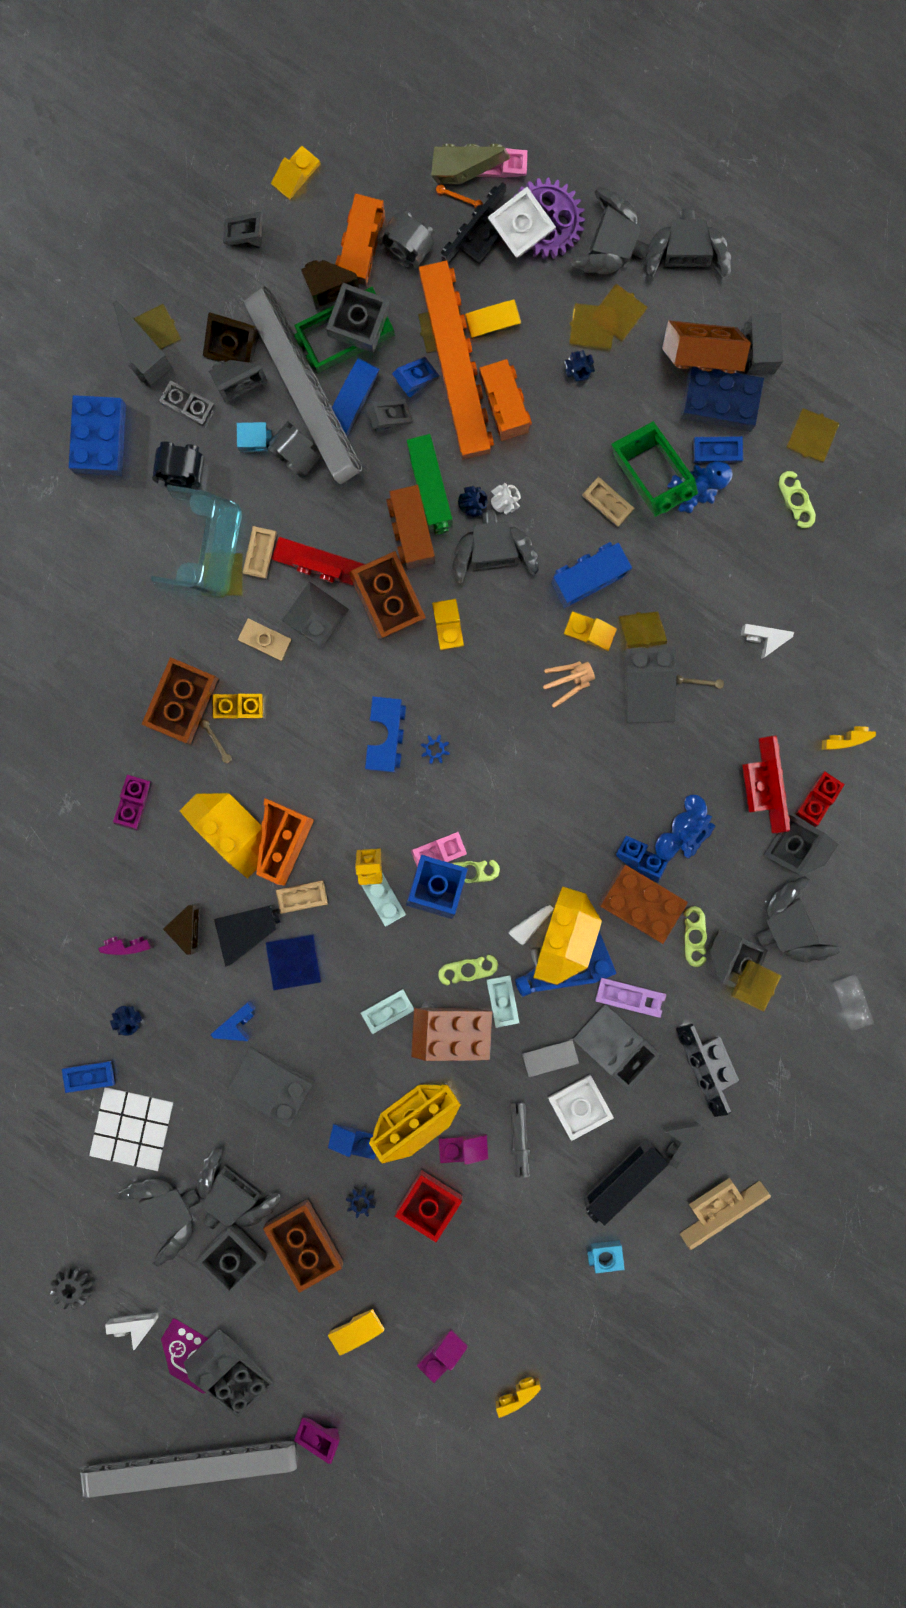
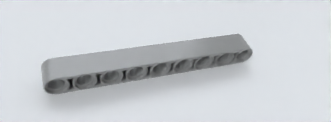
(303, 385)
(189, 1469)

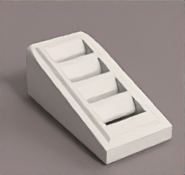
(525, 929)

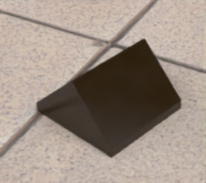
(229, 339)
(185, 929)

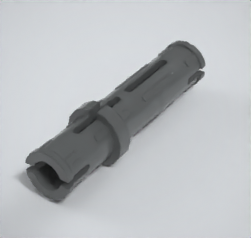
(520, 1147)

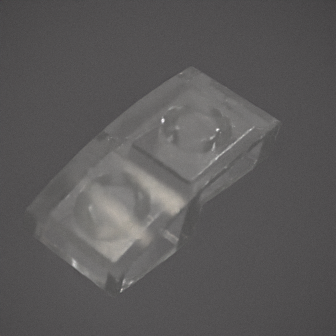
(853, 1002)

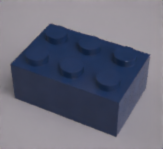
(722, 398)

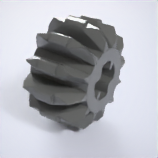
(66, 1295)

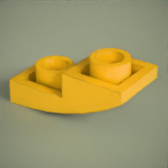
(493, 318)
(237, 706)
(853, 738)
(356, 1332)
(525, 1390)

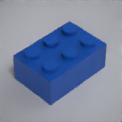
(97, 435)
(590, 574)

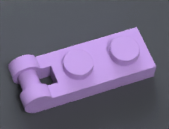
(629, 997)

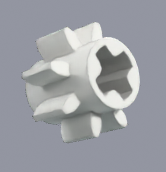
(505, 498)

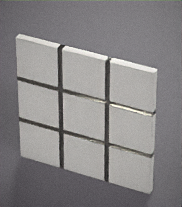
(131, 1129)

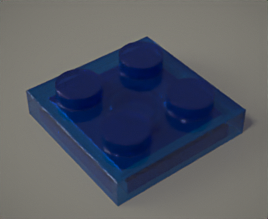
(293, 962)

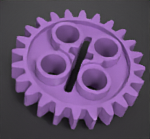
(561, 204)

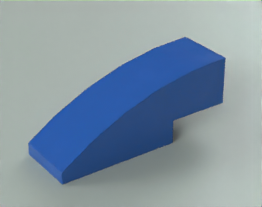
(354, 393)

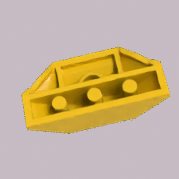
(226, 828)
(568, 938)
(413, 1122)

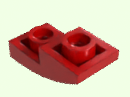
(820, 799)

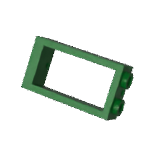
(322, 318)
(646, 438)
(430, 484)

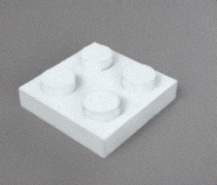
(521, 222)
(580, 1107)

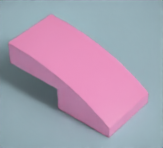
(514, 167)
(441, 849)

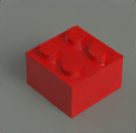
(428, 1206)

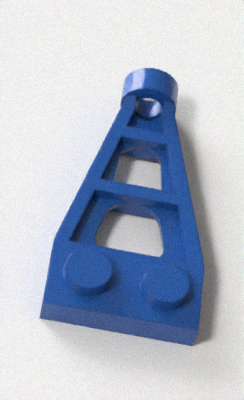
(599, 967)

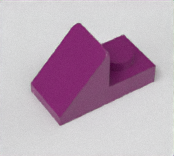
(463, 1149)
(442, 1356)
(317, 1439)

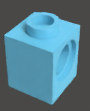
(253, 437)
(616, 1262)

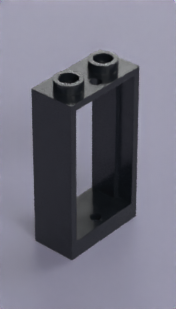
(624, 1183)

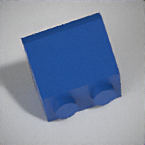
(436, 887)

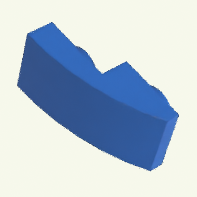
(638, 858)

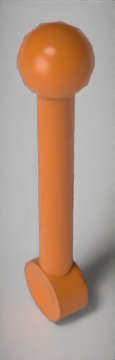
(440, 190)

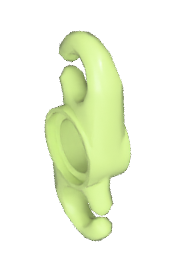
(806, 507)
(481, 876)
(699, 925)
(479, 971)

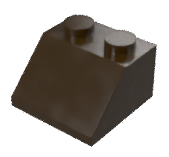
(325, 281)

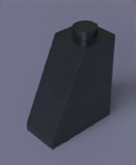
(245, 930)

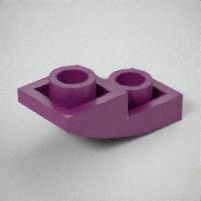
(131, 802)
(120, 947)

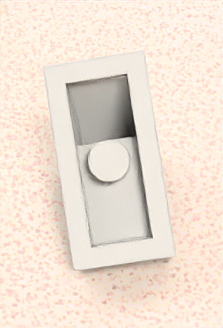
(772, 637)
(137, 1325)

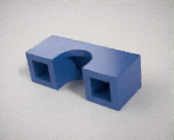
(389, 713)

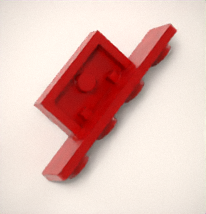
(315, 561)
(766, 785)

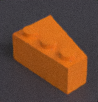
(362, 235)
(505, 399)
(281, 841)

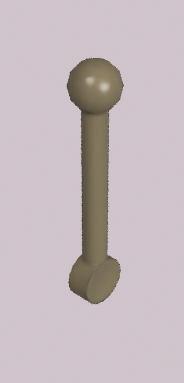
(718, 683)
(226, 758)

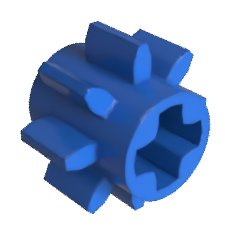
(438, 755)

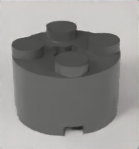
(406, 239)
(295, 448)

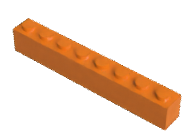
(454, 359)

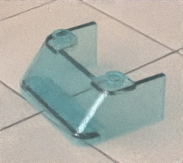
(218, 547)

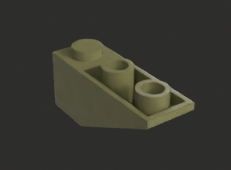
(461, 164)

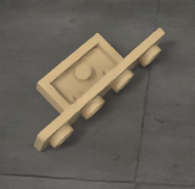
(721, 1208)

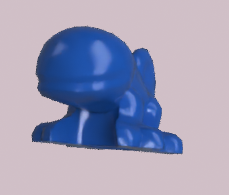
(714, 476)
(688, 830)

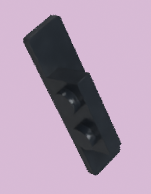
(479, 234)
(711, 1067)

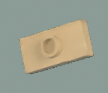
(608, 502)
(259, 552)
(264, 639)
(301, 897)

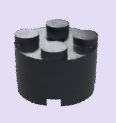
(178, 465)

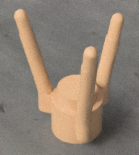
(581, 674)

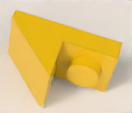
(295, 172)
(448, 624)
(590, 631)
(369, 866)

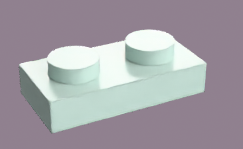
(384, 901)
(502, 1001)
(387, 1011)

